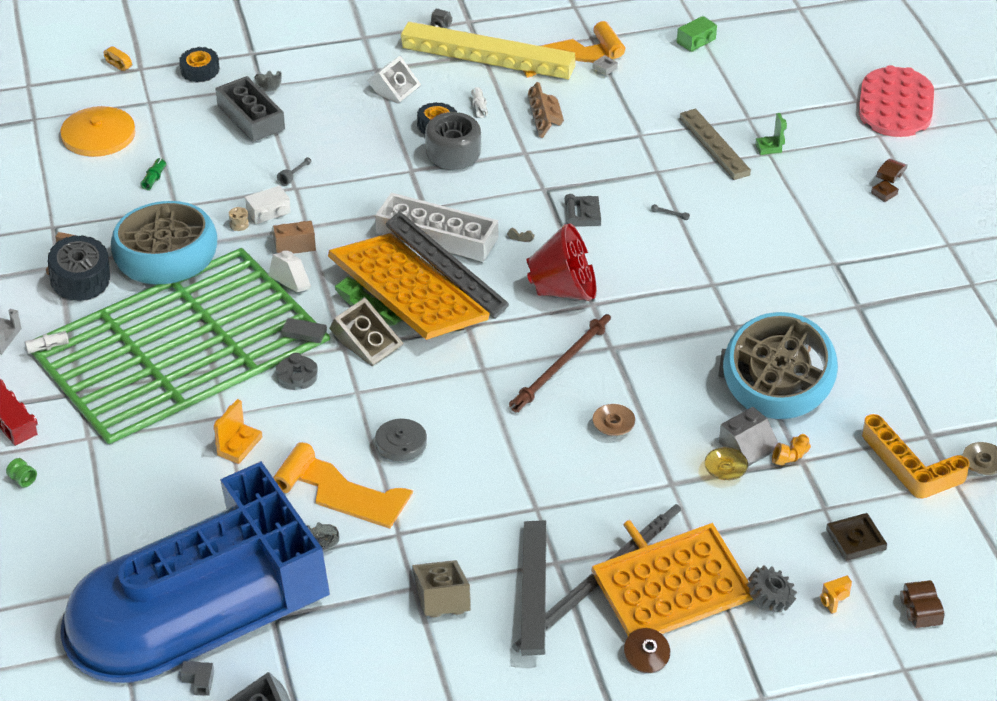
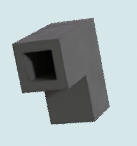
(200, 674)

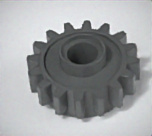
(771, 589)

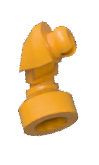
(798, 447)

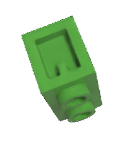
(774, 143)

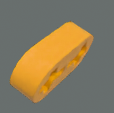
(117, 58)

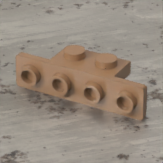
(544, 109)

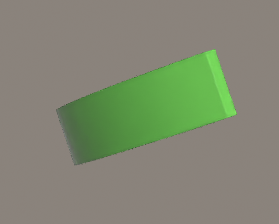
(353, 292)

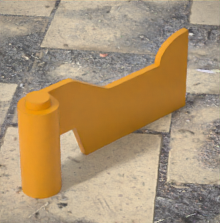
(609, 45)
(337, 492)

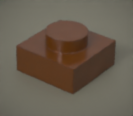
(884, 190)

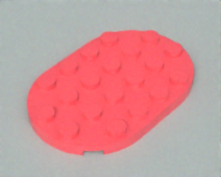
(896, 101)

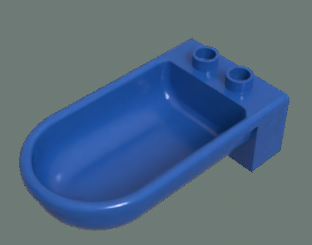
(196, 586)

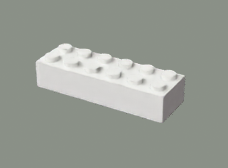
(451, 228)

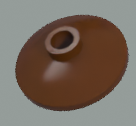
(647, 660)

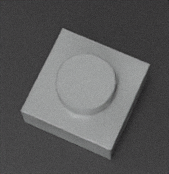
(605, 65)

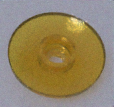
(726, 463)

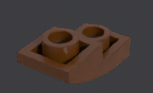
(891, 170)

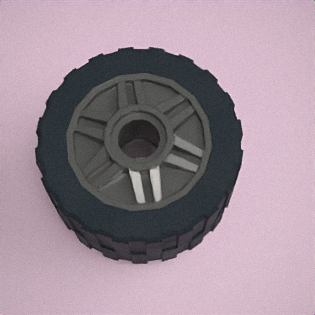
(79, 267)

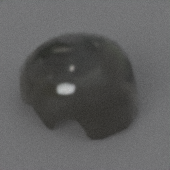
(268, 81)
(326, 535)

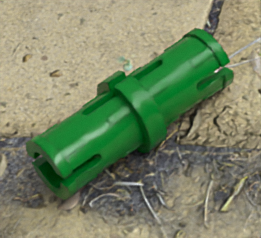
(153, 173)

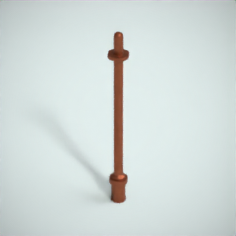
(526, 394)

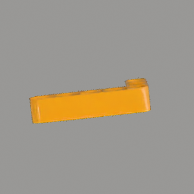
(907, 467)

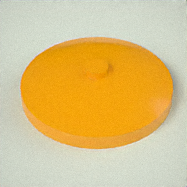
(97, 131)

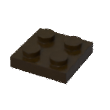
(856, 536)

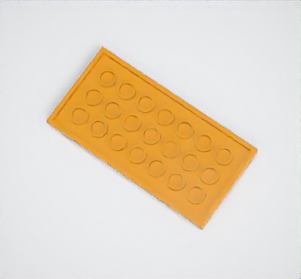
(408, 285)

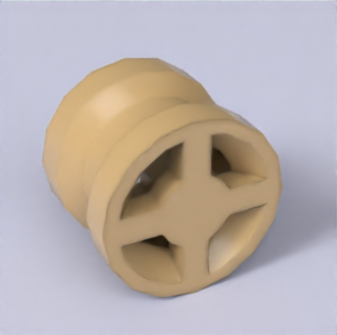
(238, 219)

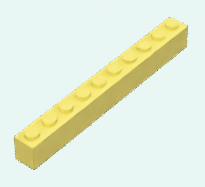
(488, 50)

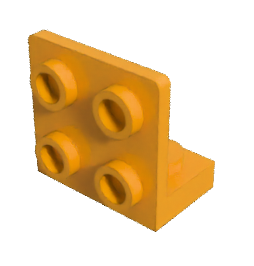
(232, 436)

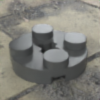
(296, 363)

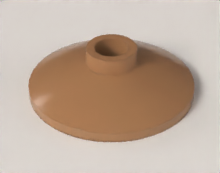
(614, 419)

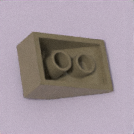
(365, 332)
(442, 588)

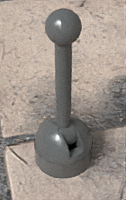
(286, 176)

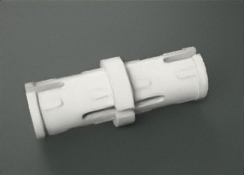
(479, 102)
(46, 342)

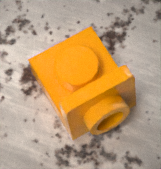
(835, 591)

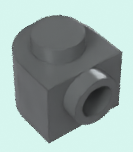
(441, 18)

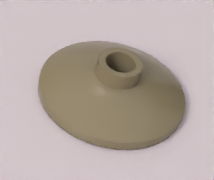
(982, 457)

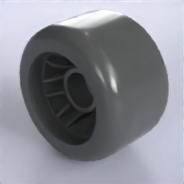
(453, 140)

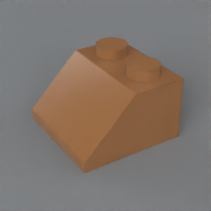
(294, 237)

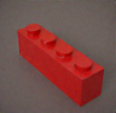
(14, 418)

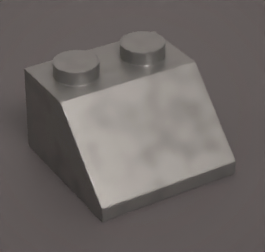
(749, 434)

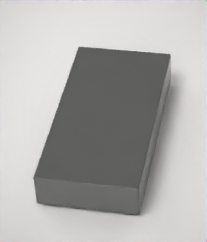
(304, 330)

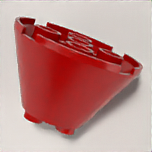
(562, 267)

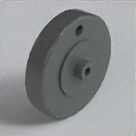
(401, 439)

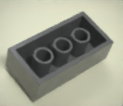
(250, 108)

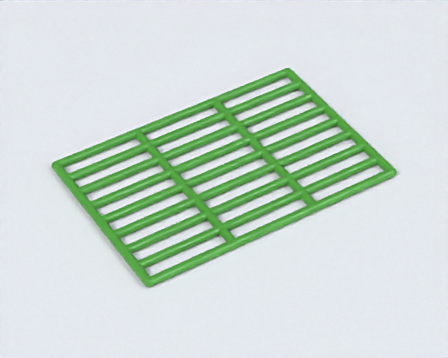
(154, 369)

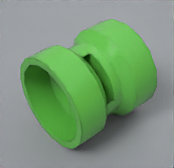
(21, 472)

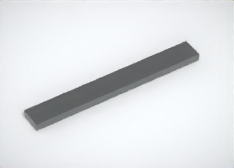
(447, 264)
(534, 588)

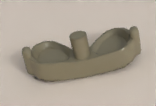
(524, 237)

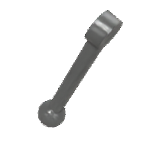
(685, 216)

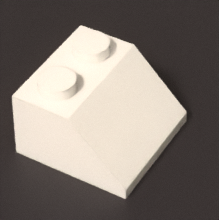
(394, 81)

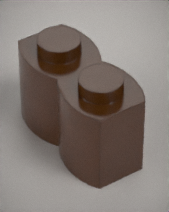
(922, 604)

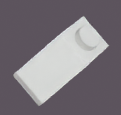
(289, 271)

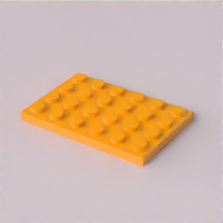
(673, 581)

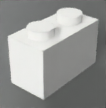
(267, 204)

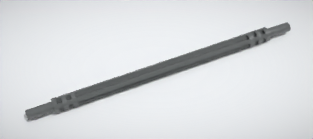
(591, 583)

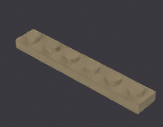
(715, 144)

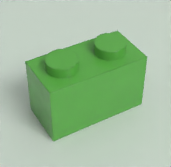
(696, 33)

